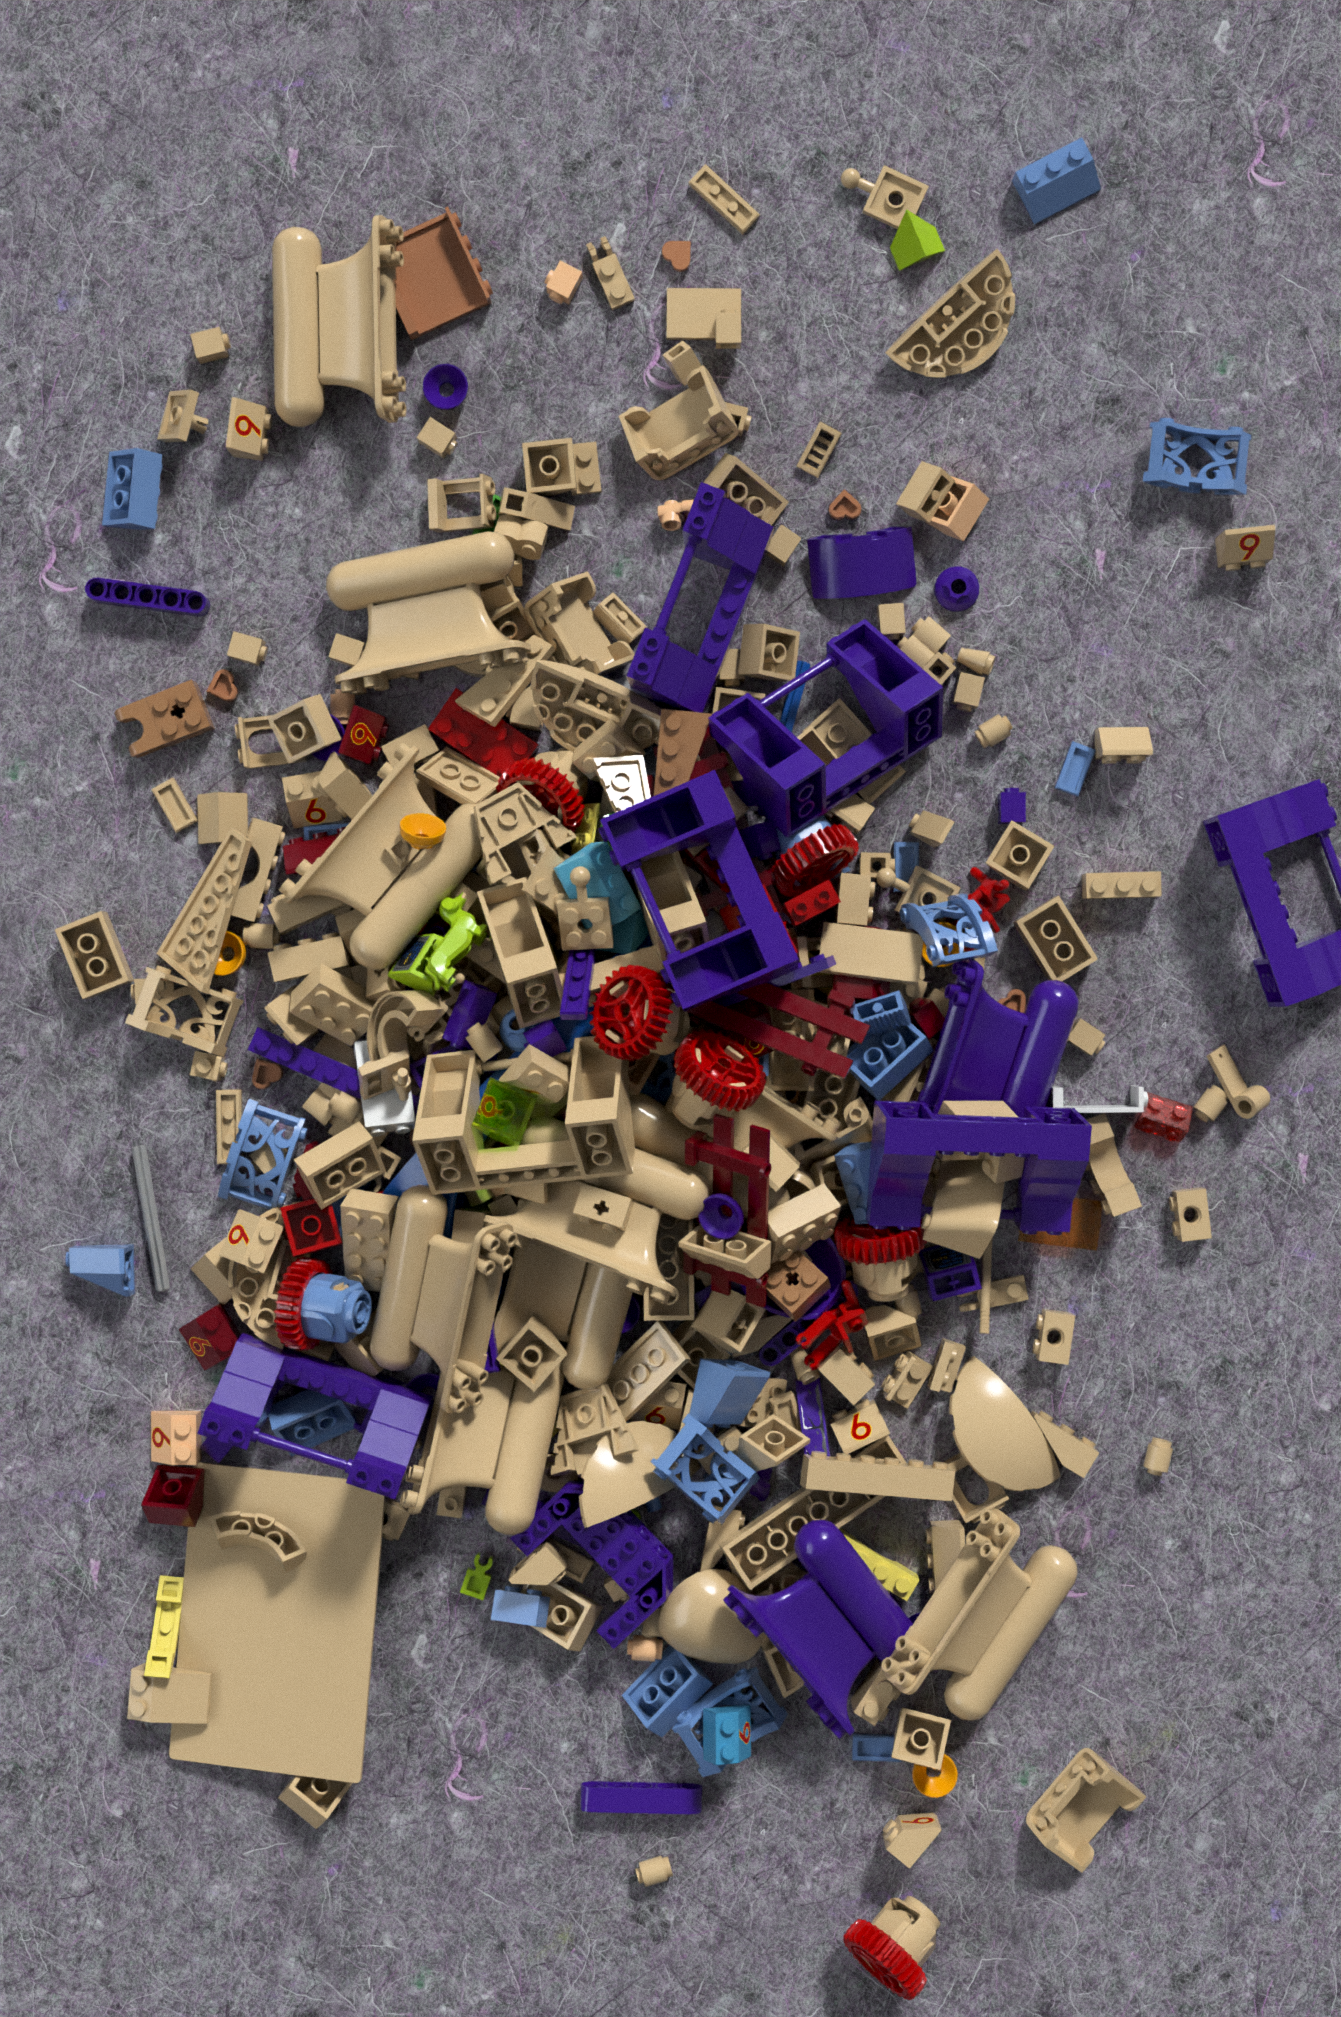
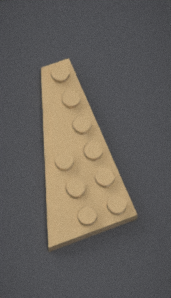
(201, 926)

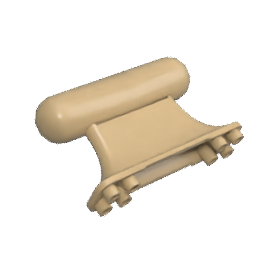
(335, 323)
(425, 609)
(365, 876)
(663, 1135)
(632, 1253)
(440, 1296)
(574, 1301)
(491, 1447)
(982, 1618)

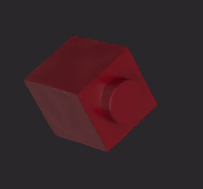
(926, 1016)

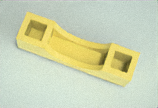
(890, 1573)

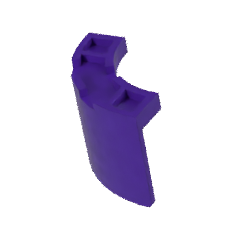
(862, 564)

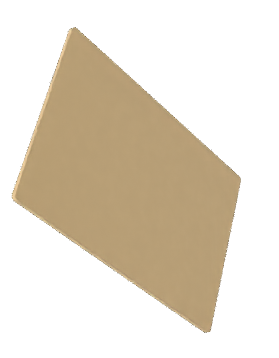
(282, 1645)

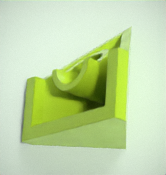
(914, 241)

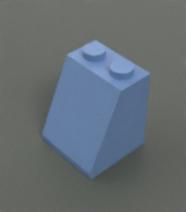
(725, 1391)

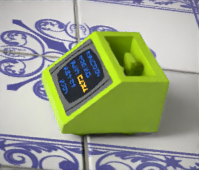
(411, 964)

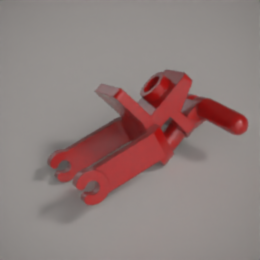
(988, 898)
(841, 1321)

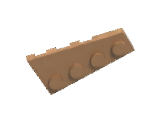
(678, 747)

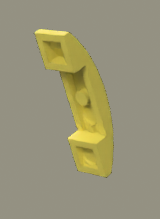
(165, 1628)

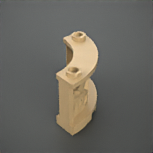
(149, 1018)

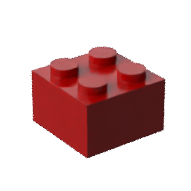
(310, 1227)

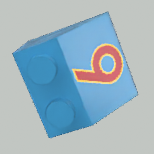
(727, 1734)

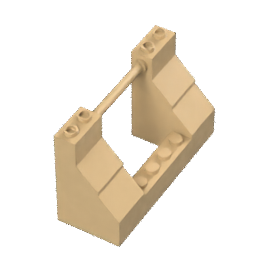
(527, 957)
(595, 1121)

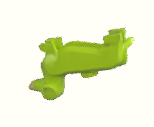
(456, 943)

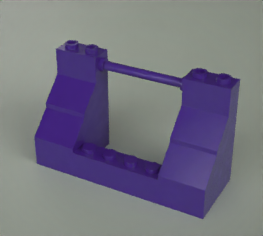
(728, 538)
(787, 776)
(686, 819)
(1239, 839)
(909, 1135)
(249, 1389)

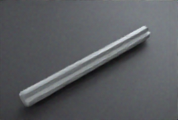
(150, 1218)

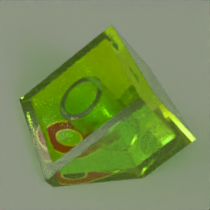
(504, 1112)

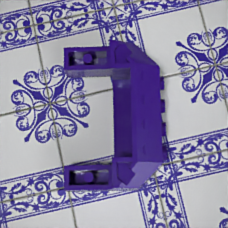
(620, 1547)

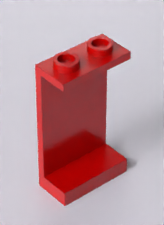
(811, 903)

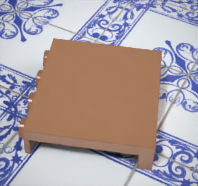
(437, 276)

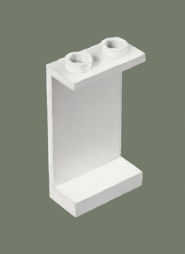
(1138, 1101)
(386, 1110)

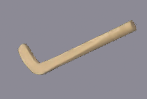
(986, 1290)

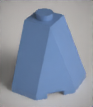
(104, 1265)

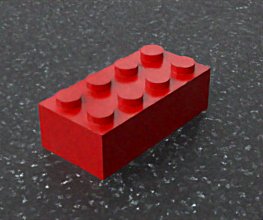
(482, 743)

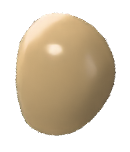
(701, 1623)

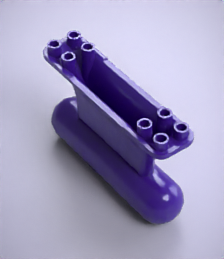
(997, 1051)
(826, 1620)

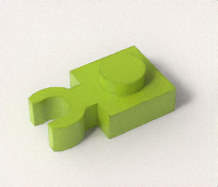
(476, 1580)

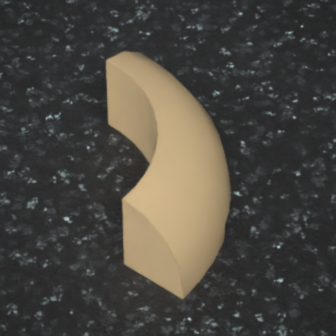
(260, 1532)

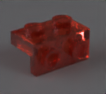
(1165, 1118)

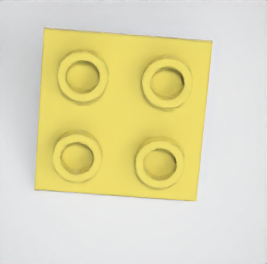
(586, 831)

